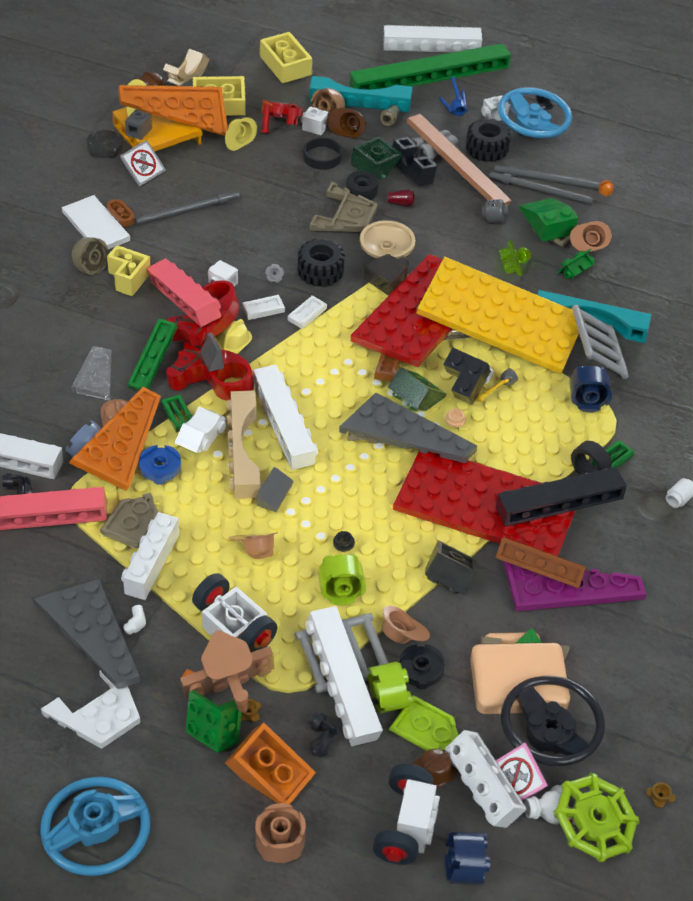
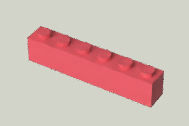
(184, 292)
(53, 508)

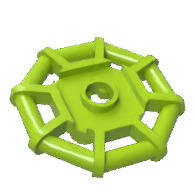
(588, 825)

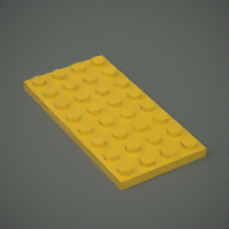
(500, 314)

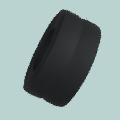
(363, 184)

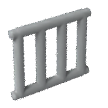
(589, 343)
(366, 620)

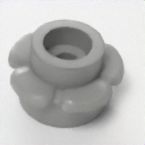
(279, 273)

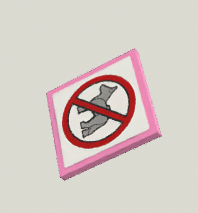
(522, 771)

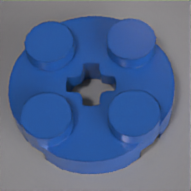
(160, 473)

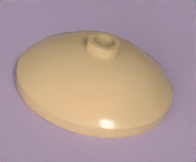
(387, 238)

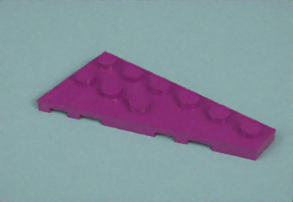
(537, 591)

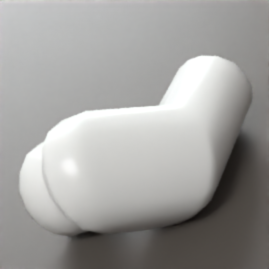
(137, 622)

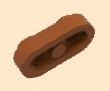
(121, 212)

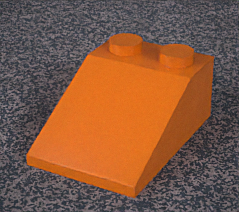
(270, 765)

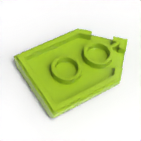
(425, 725)

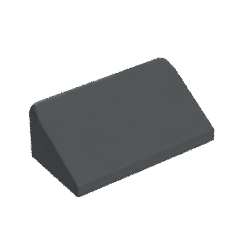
(212, 353)
(274, 490)

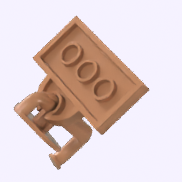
(228, 663)

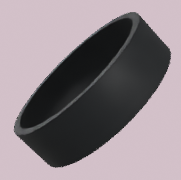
(322, 164)

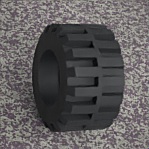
(488, 140)
(321, 262)

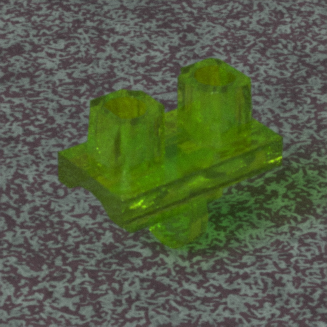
(516, 257)

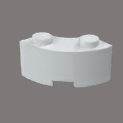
(201, 430)

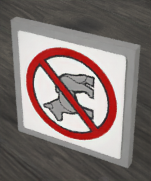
(142, 163)

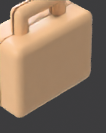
(503, 666)

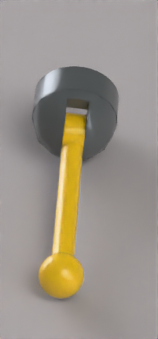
(507, 378)

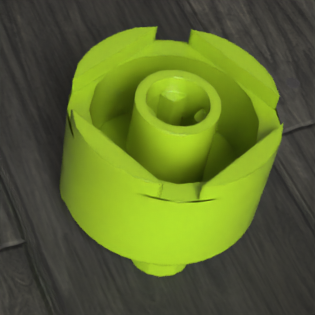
(341, 579)
(389, 687)

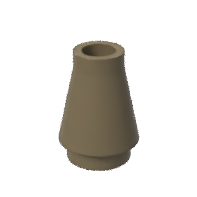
(389, 116)

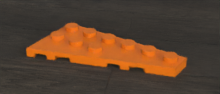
(185, 104)
(118, 445)

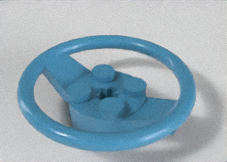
(532, 119)
(80, 827)

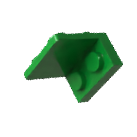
(213, 724)

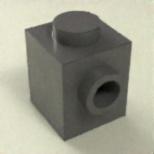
(138, 124)

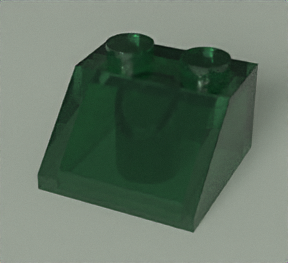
(375, 157)
(415, 390)

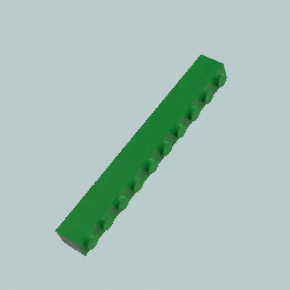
(433, 68)

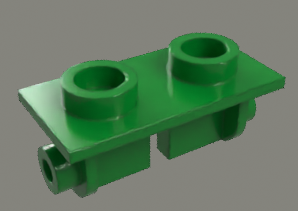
(581, 260)

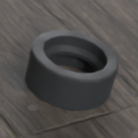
(594, 451)

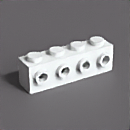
(151, 555)
(485, 779)

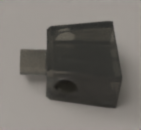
(386, 272)

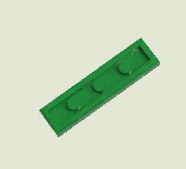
(152, 354)

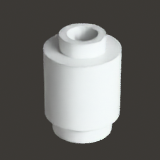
(680, 493)

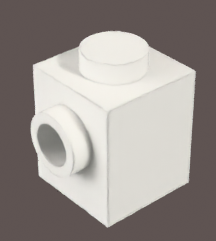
(490, 108)
(315, 120)
(224, 272)

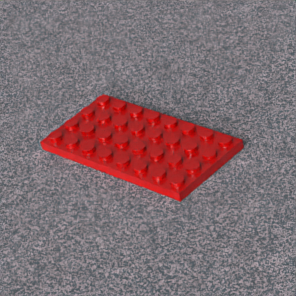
(395, 325)
(466, 498)

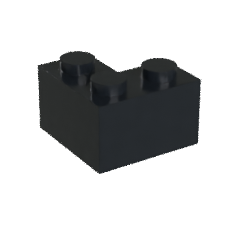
(470, 372)

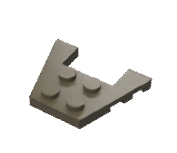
(352, 214)

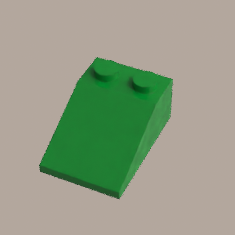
(550, 218)

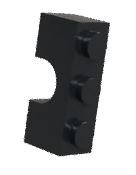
(421, 169)

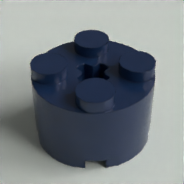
(590, 388)
(466, 858)

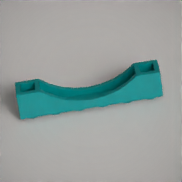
(374, 99)
(628, 323)

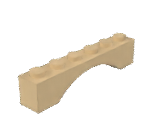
(246, 473)

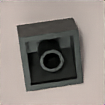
(451, 568)

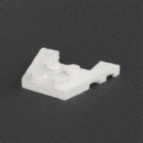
(100, 719)

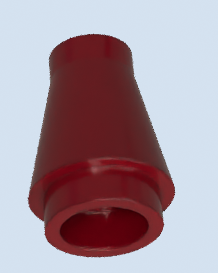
(402, 197)

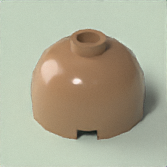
(327, 99)

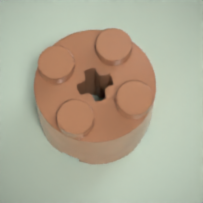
(280, 833)

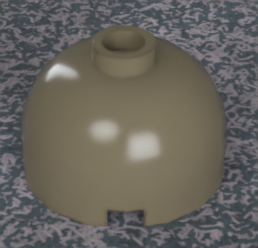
(89, 255)

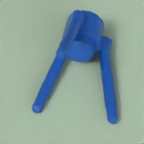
(458, 105)

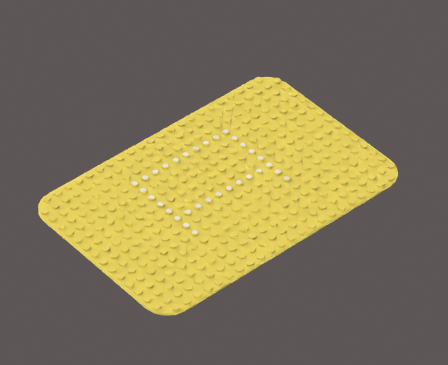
(350, 486)

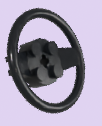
(561, 724)

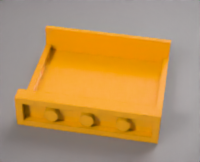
(163, 131)

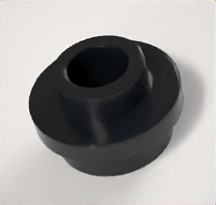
(343, 541)

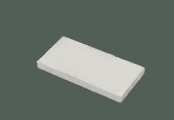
(95, 221)

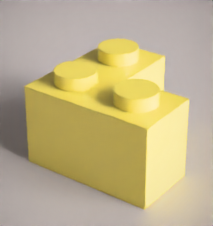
(128, 269)

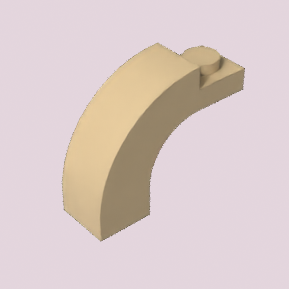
(193, 66)

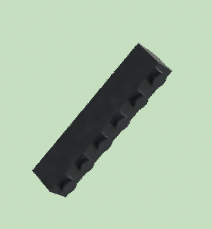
(560, 496)

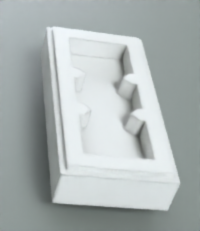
(263, 307)
(307, 312)

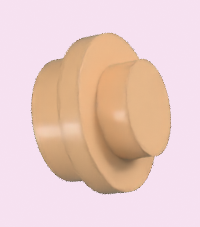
(455, 418)

